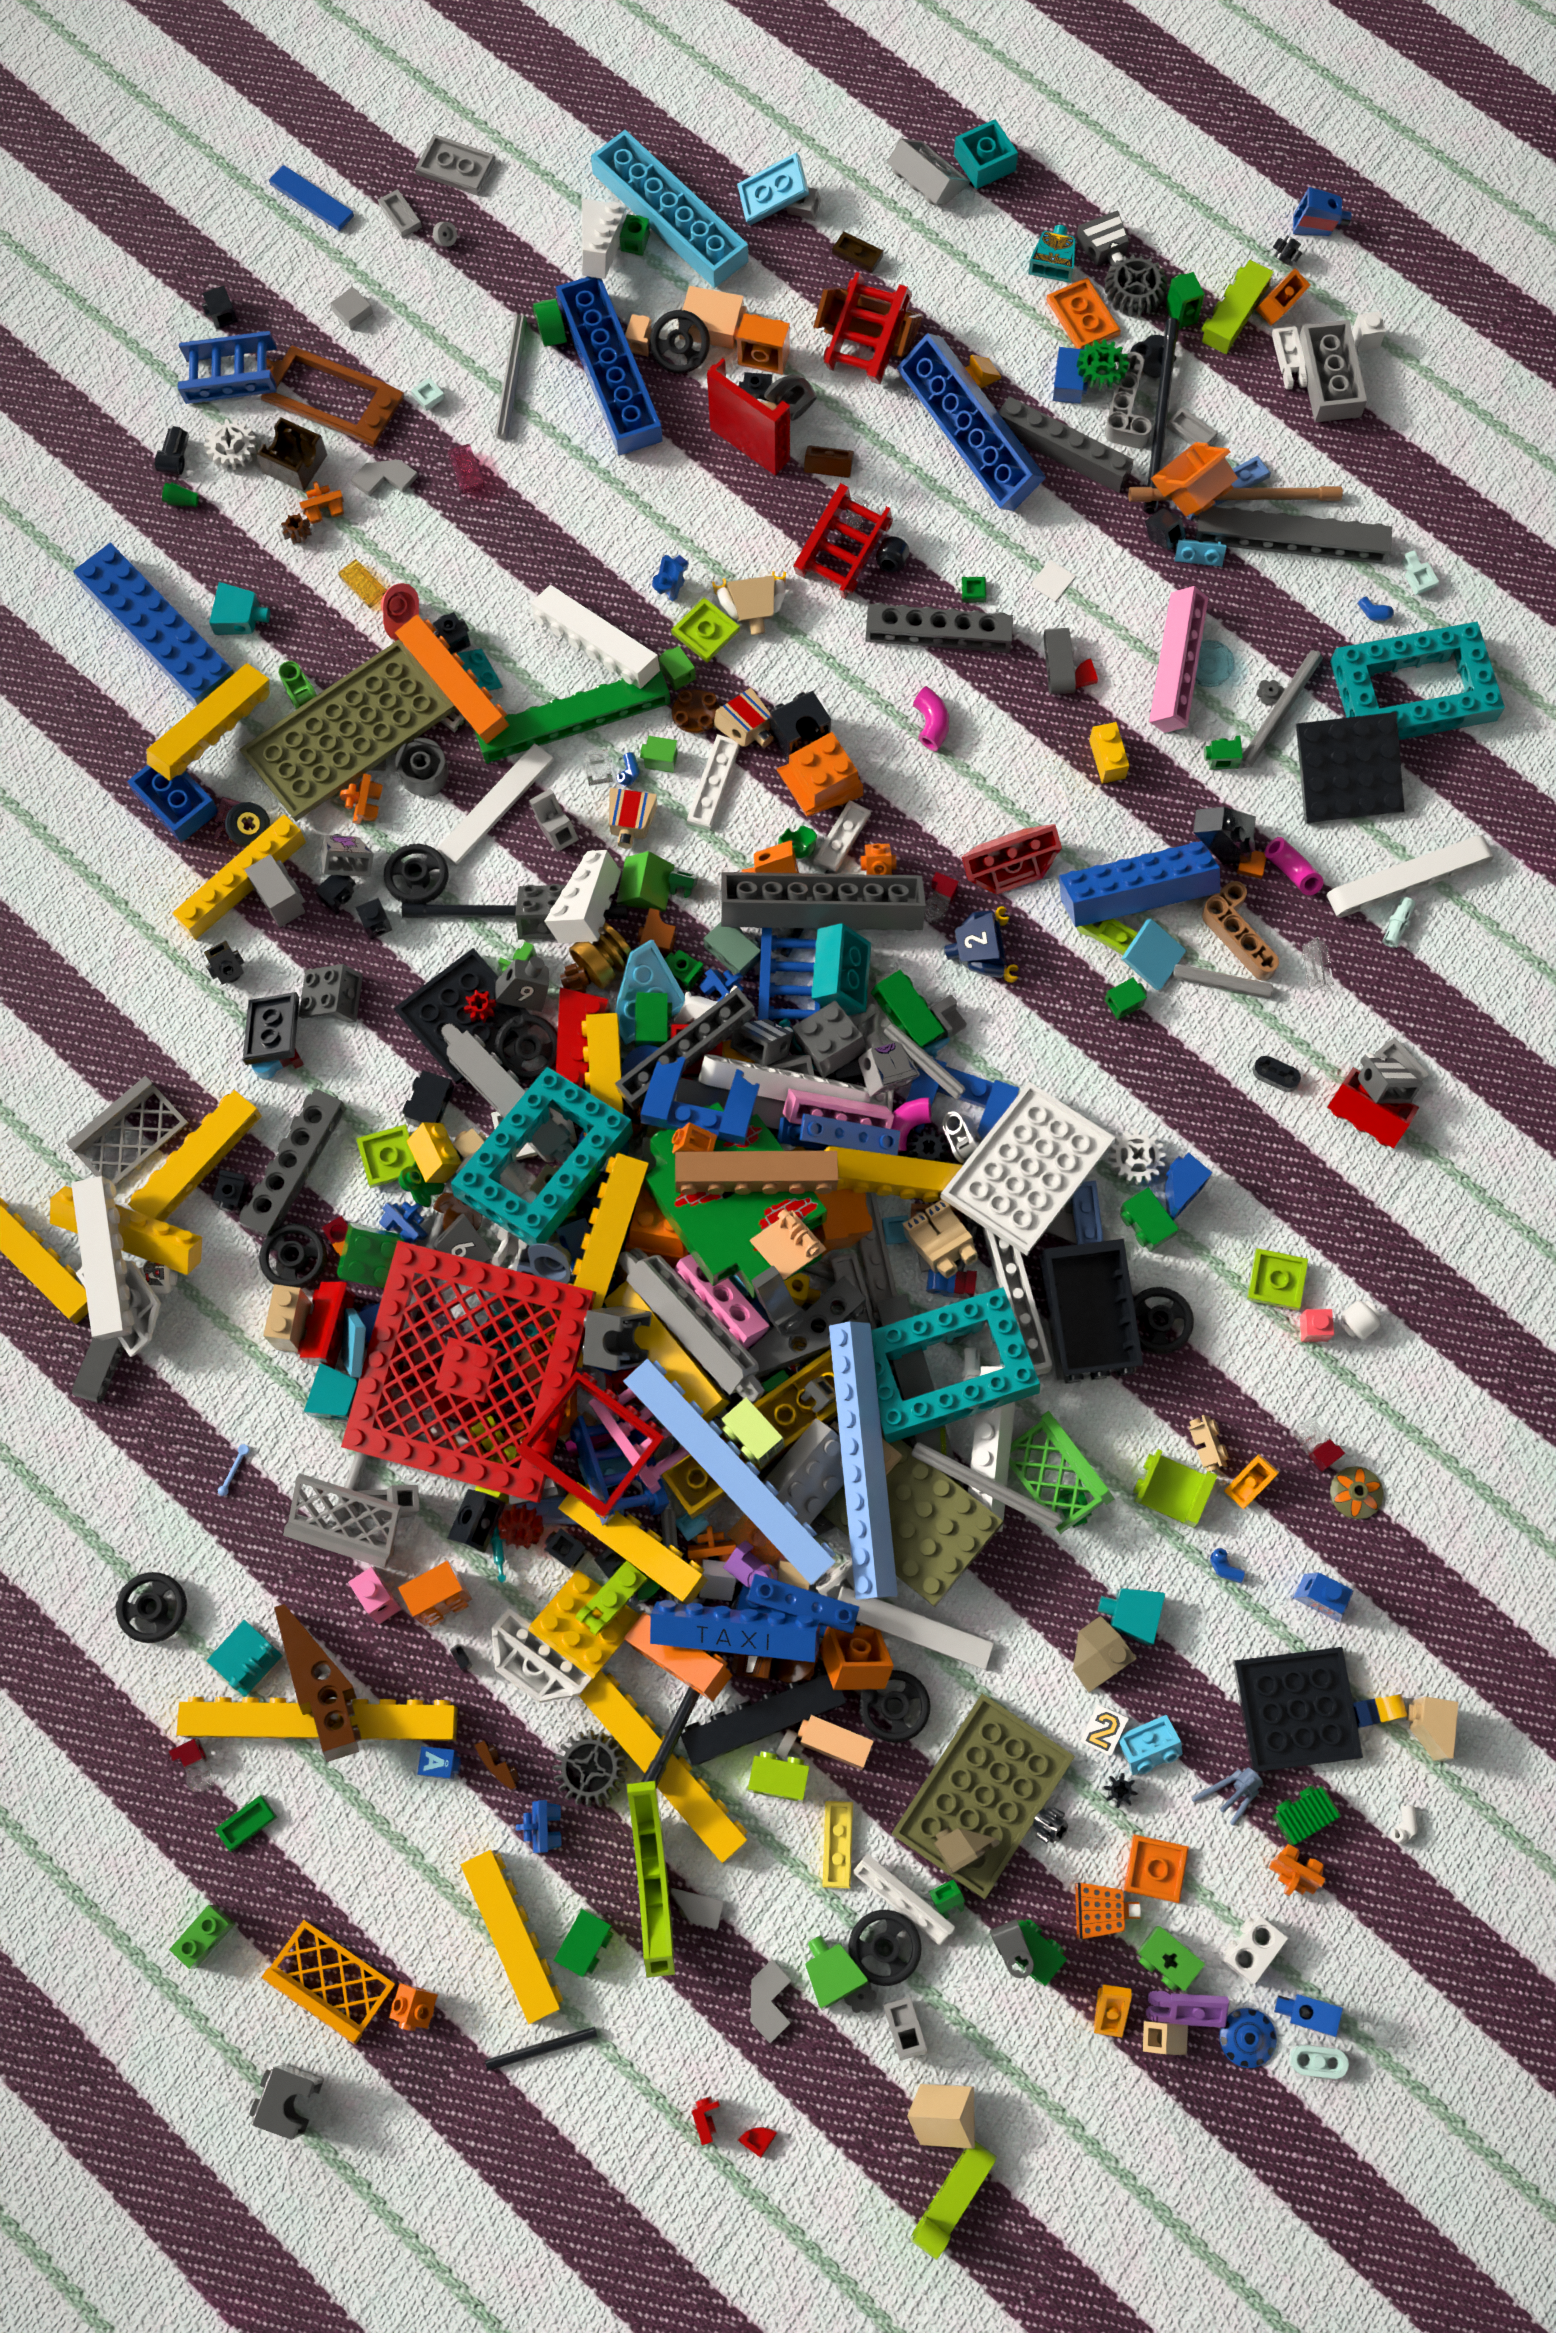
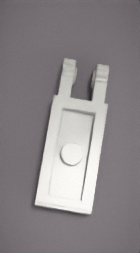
(1290, 355)

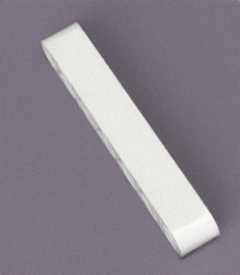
(1410, 876)
(775, 1082)

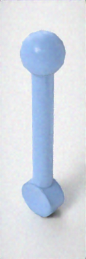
(243, 1450)

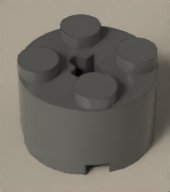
(422, 767)

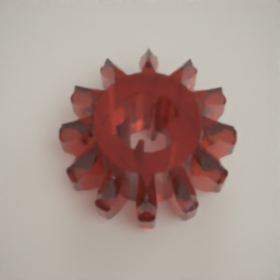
(520, 1526)

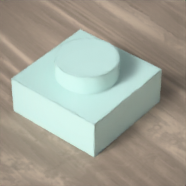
(427, 394)

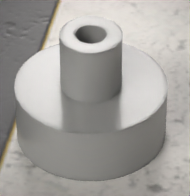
(444, 234)
(789, 1745)

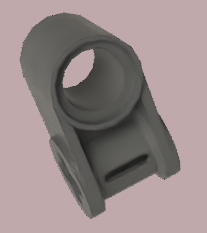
(1010, 1944)

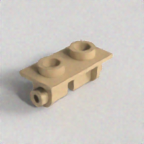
(1213, 1452)

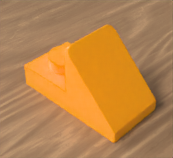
(982, 371)
(1251, 1481)
(1112, 2010)

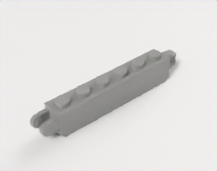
(502, 1090)
(692, 1323)

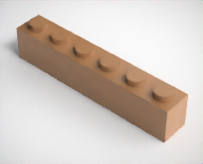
(756, 1172)

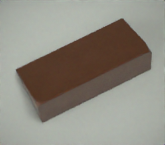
(828, 461)

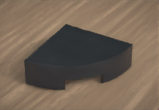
(461, 1657)

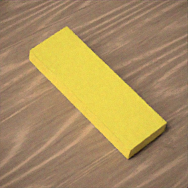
(837, 1844)

